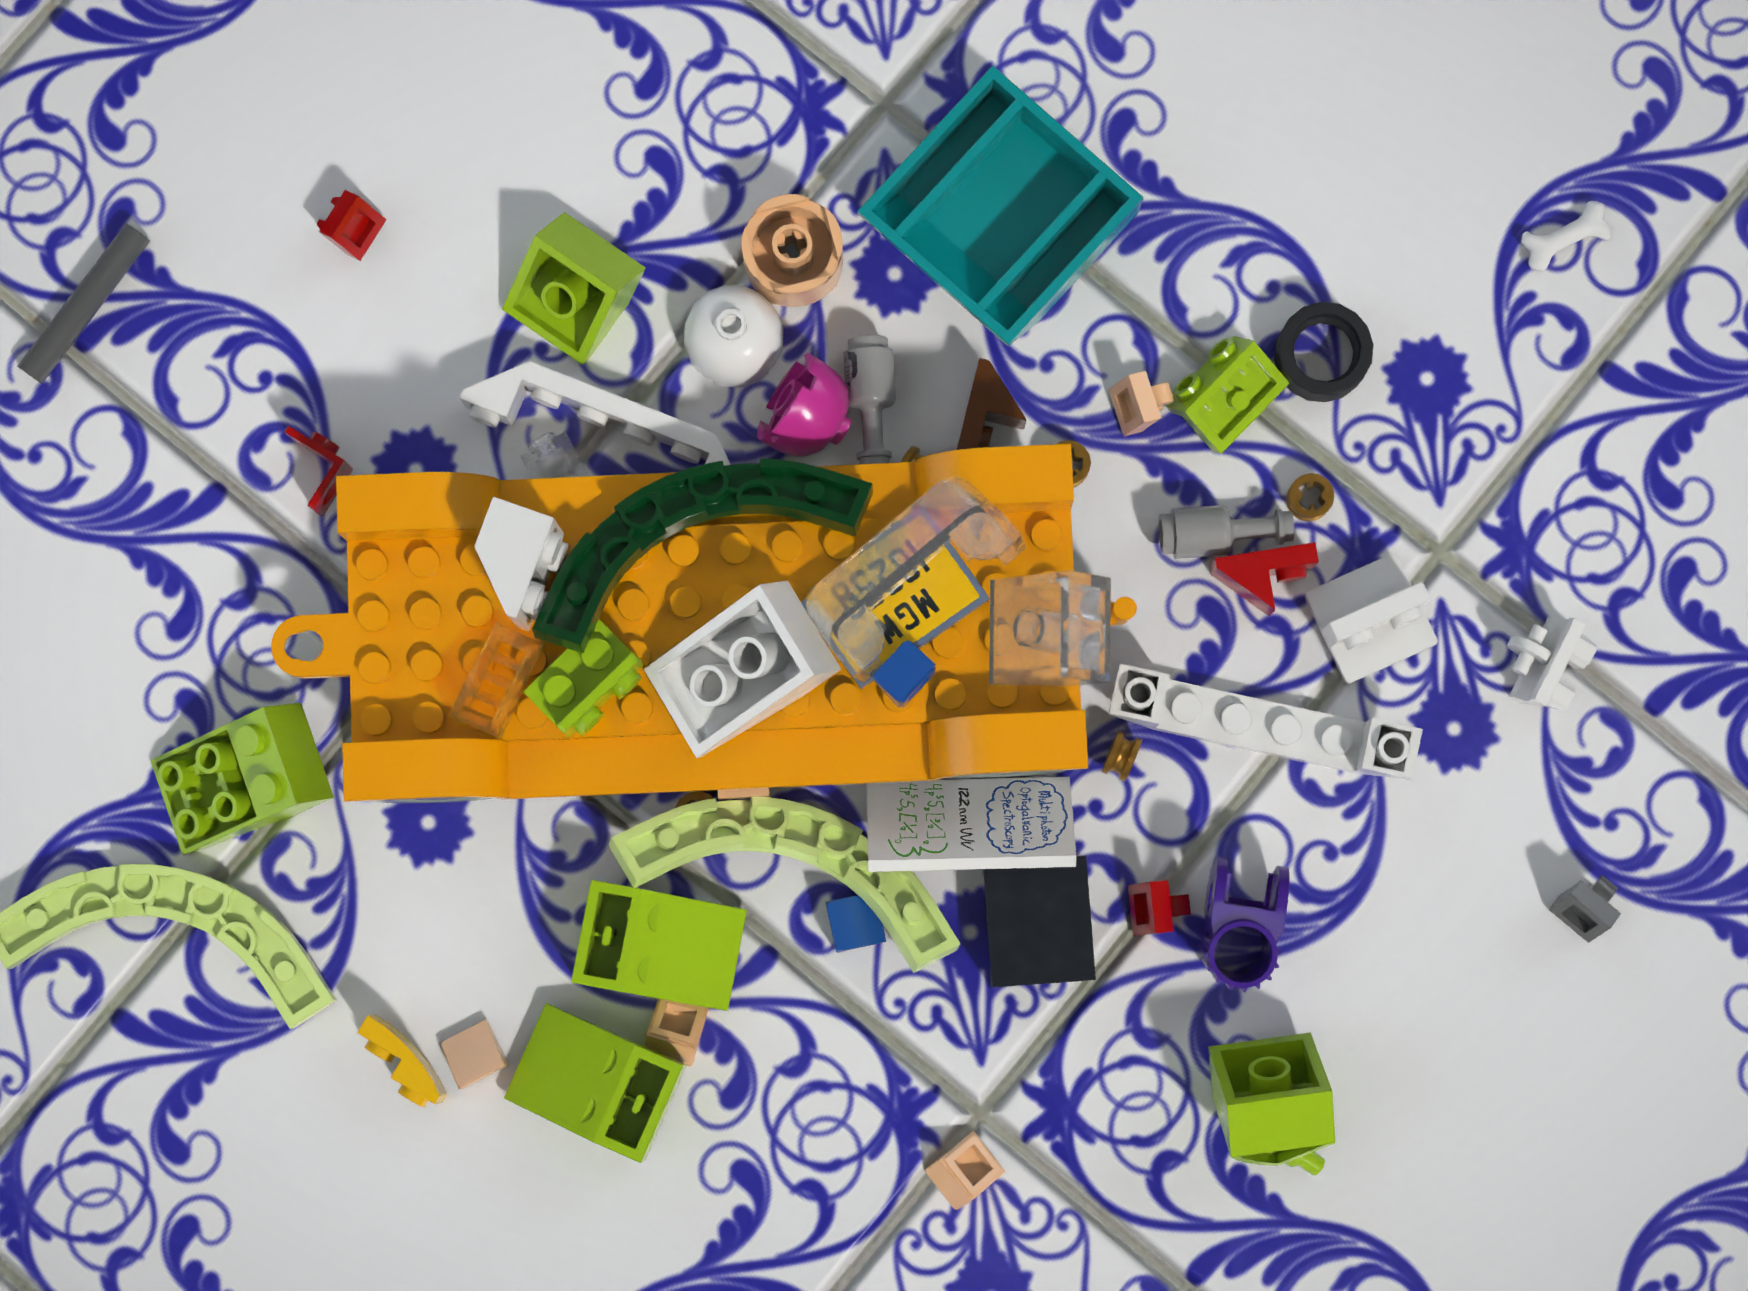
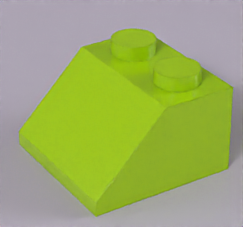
(572, 287)

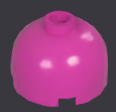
(807, 410)

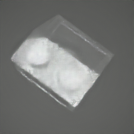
(1050, 629)

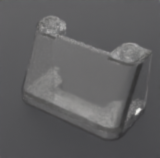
(943, 515)

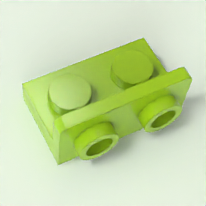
(1227, 391)
(581, 683)

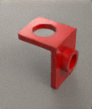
(327, 451)

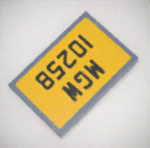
(927, 603)

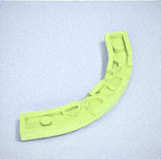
(793, 832)
(179, 896)

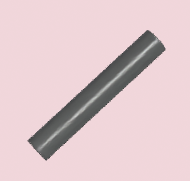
(83, 303)

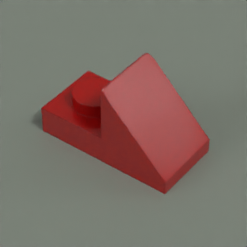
(1250, 572)

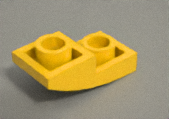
(414, 1071)

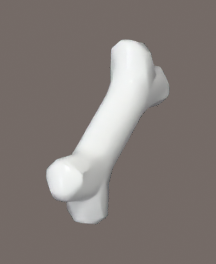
(1589, 224)

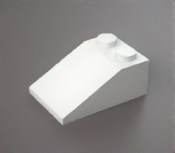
(742, 667)

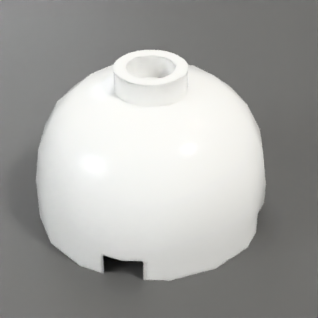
(733, 336)

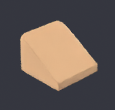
(676, 1030)
(473, 1054)
(964, 1171)

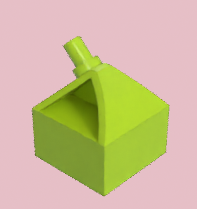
(1273, 1101)

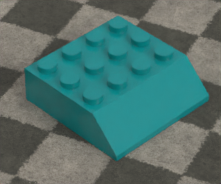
(1002, 207)

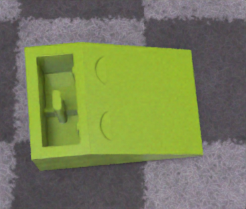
(242, 777)
(659, 945)
(595, 1083)

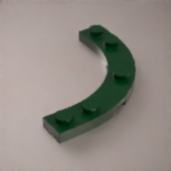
(679, 503)

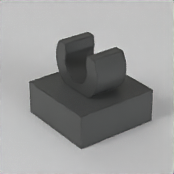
(1587, 908)

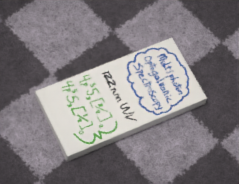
(970, 824)

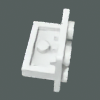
(1372, 617)

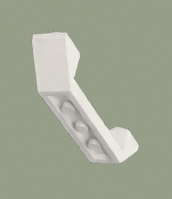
(503, 394)
(1264, 725)

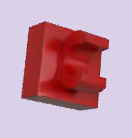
(351, 224)
(1154, 907)

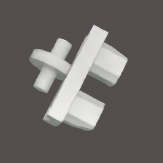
(1544, 659)

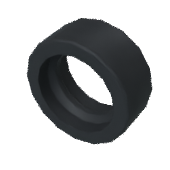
(1343, 319)

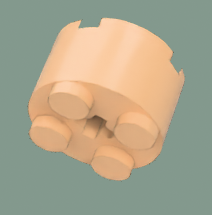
(816, 235)

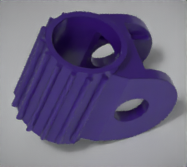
(1230, 912)

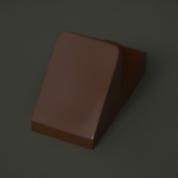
(991, 403)

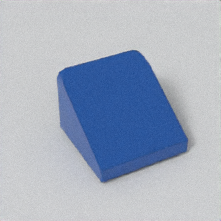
(904, 673)
(853, 924)

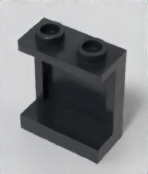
(1039, 925)

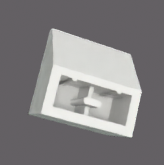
(518, 556)

